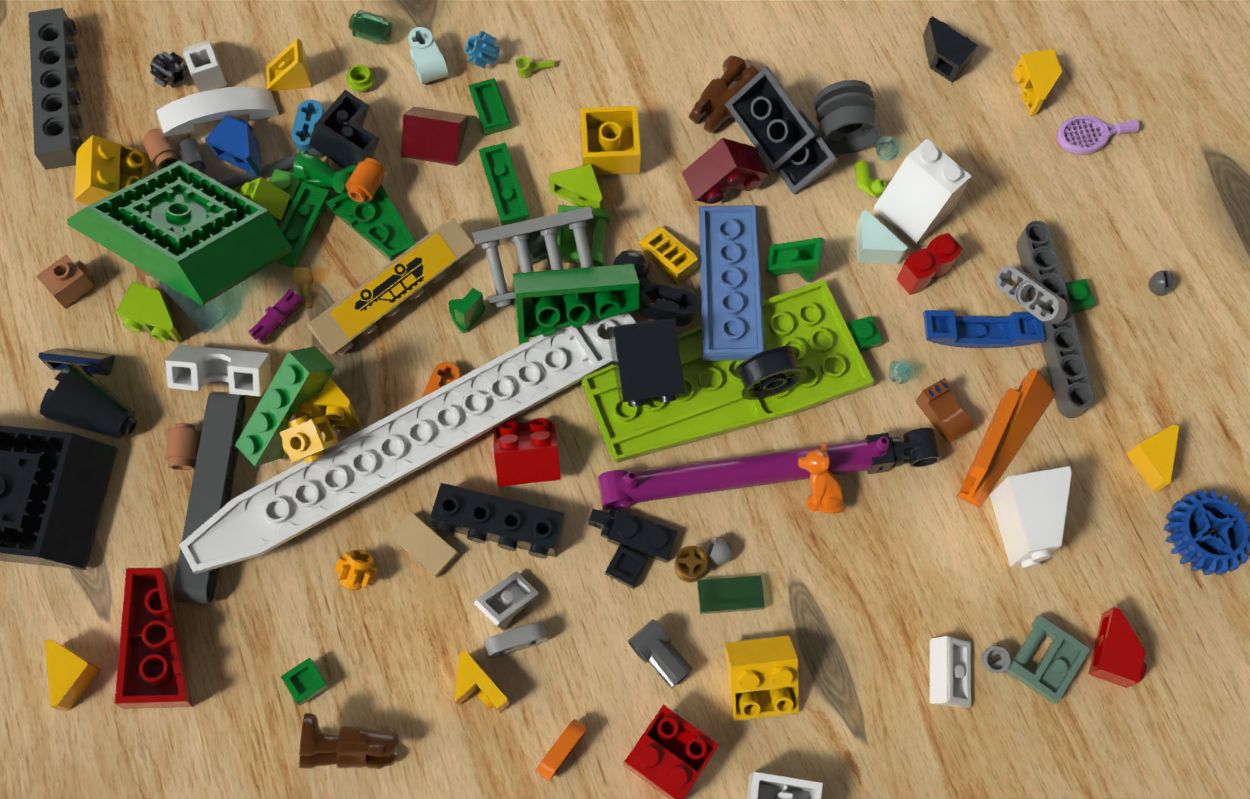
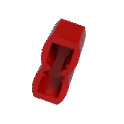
(929, 263)

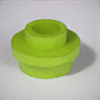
(360, 72)

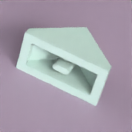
(876, 242)

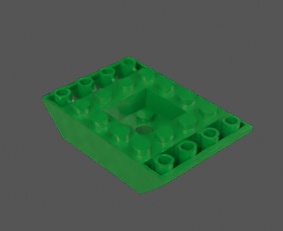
(185, 231)

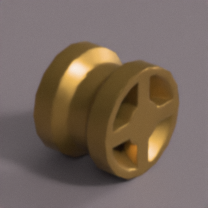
(691, 557)

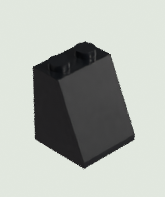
(646, 361)

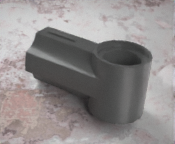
(655, 646)

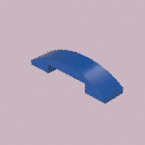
(983, 331)

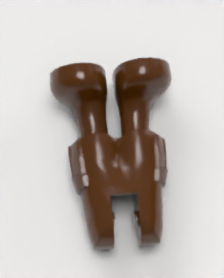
(718, 93)
(349, 749)

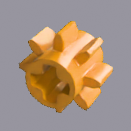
(356, 570)

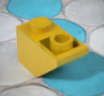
(1037, 76)

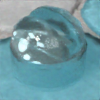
(893, 148)
(900, 369)

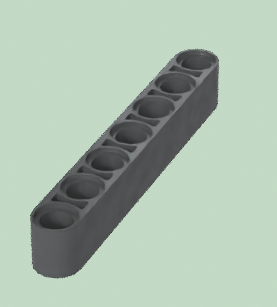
(1065, 332)
(210, 486)

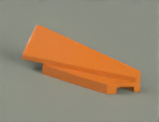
(1006, 433)

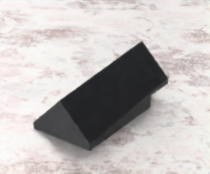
(781, 131)

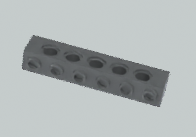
(54, 88)

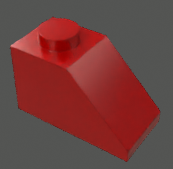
(1117, 651)

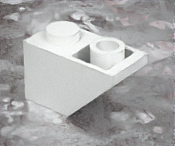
(204, 66)

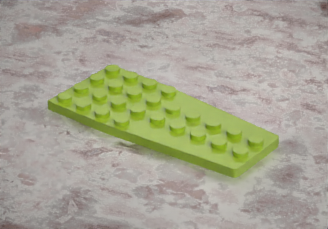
(713, 395)

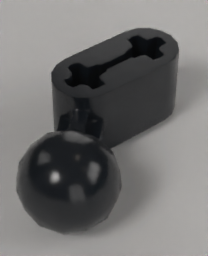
(667, 298)

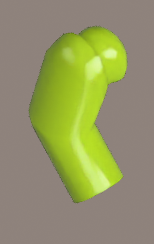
(867, 184)

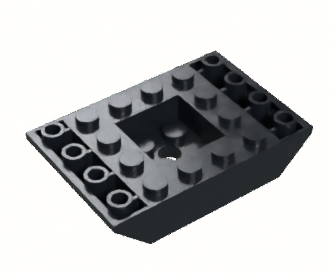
(51, 495)

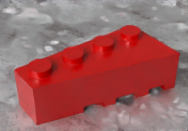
(150, 650)

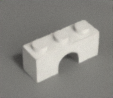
(195, 366)

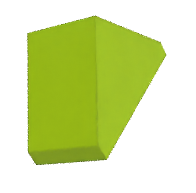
(577, 186)

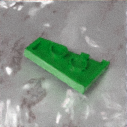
(375, 222)

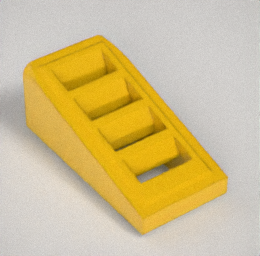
(675, 273)

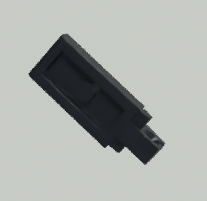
(634, 533)

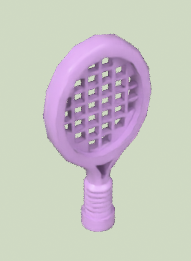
(1105, 129)

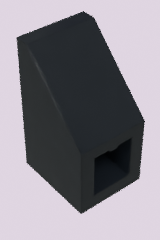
(947, 49)

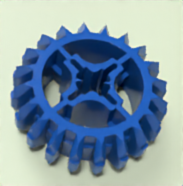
(1221, 552)

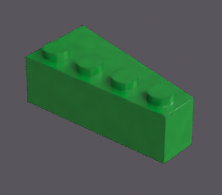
(572, 297)

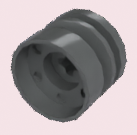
(847, 116)

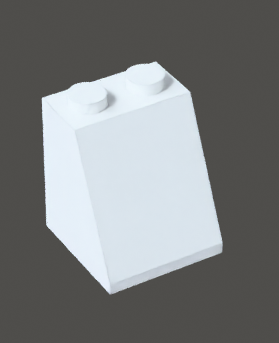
(922, 192)
(1032, 514)

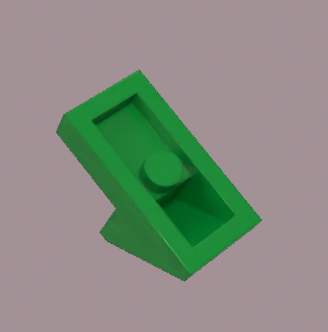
(796, 257)

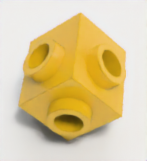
(308, 438)

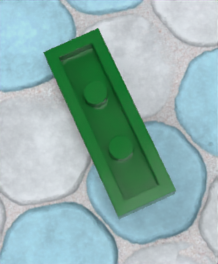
(503, 184)
(302, 221)

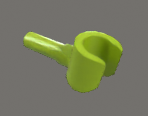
(529, 67)

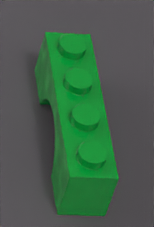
(297, 379)

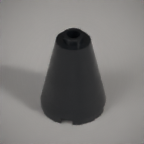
(87, 404)

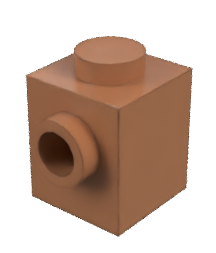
(66, 280)

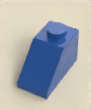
(236, 144)

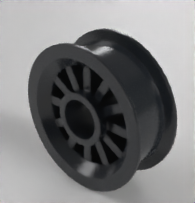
(770, 372)

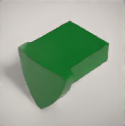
(467, 310)

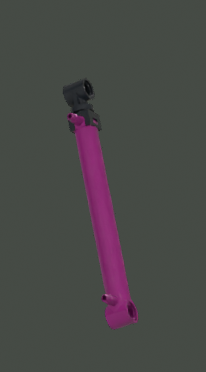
(874, 454)

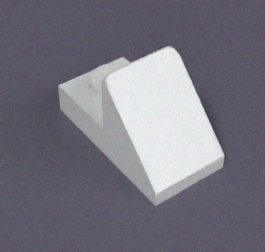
(506, 599)

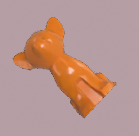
(826, 489)

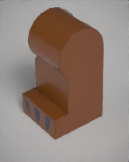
(944, 411)

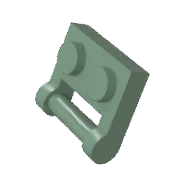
(1057, 664)

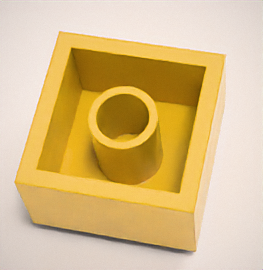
(610, 139)

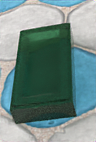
(730, 594)

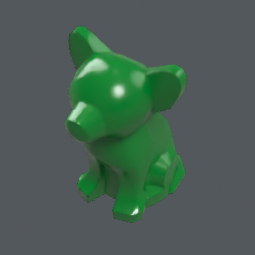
(314, 171)

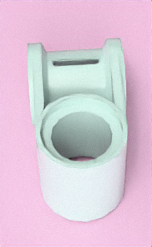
(426, 55)

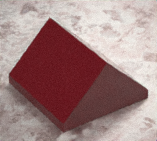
(433, 135)

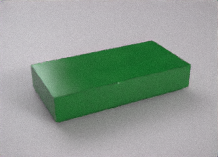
(489, 106)

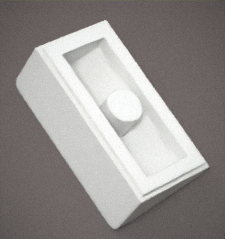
(950, 672)

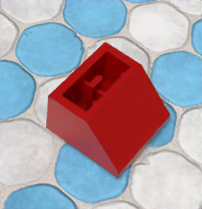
(526, 452)
(671, 754)

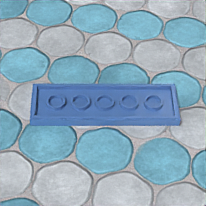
(730, 283)

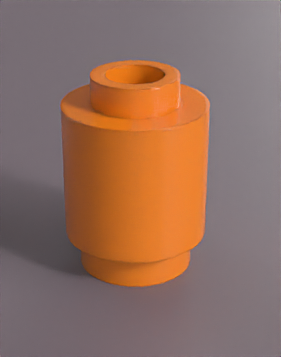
(365, 180)

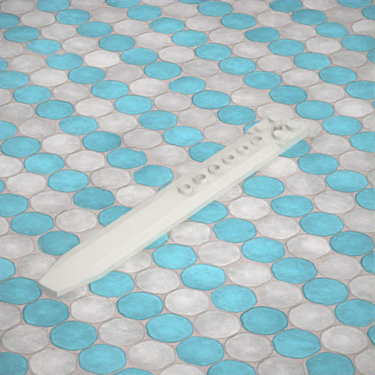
(399, 445)

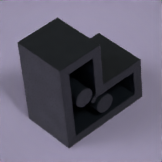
(341, 133)

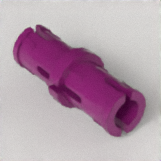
(276, 316)

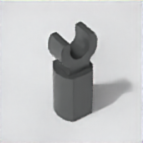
(192, 154)

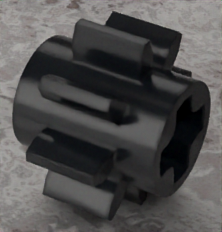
(168, 69)

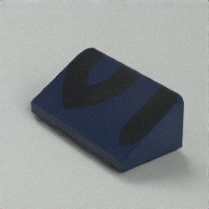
(93, 362)

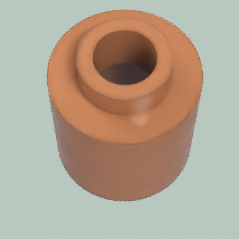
(160, 148)
(182, 446)

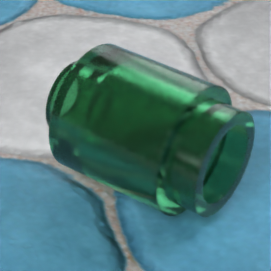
(370, 27)

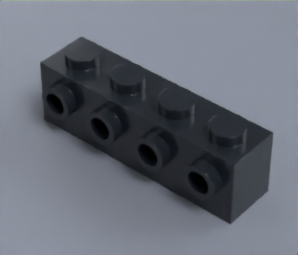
(497, 520)

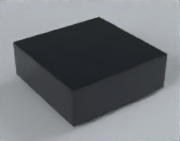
(626, 566)

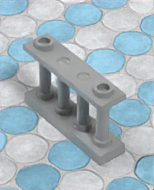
(519, 233)

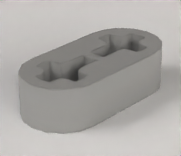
(516, 640)

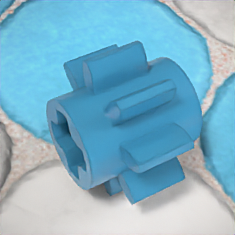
(482, 49)

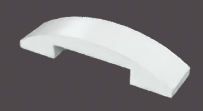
(215, 105)

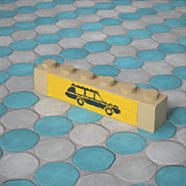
(391, 286)

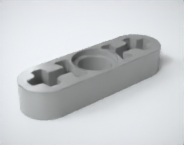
(1042, 294)

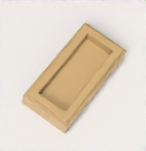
(423, 544)

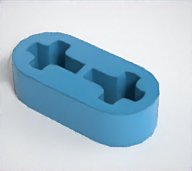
(302, 124)

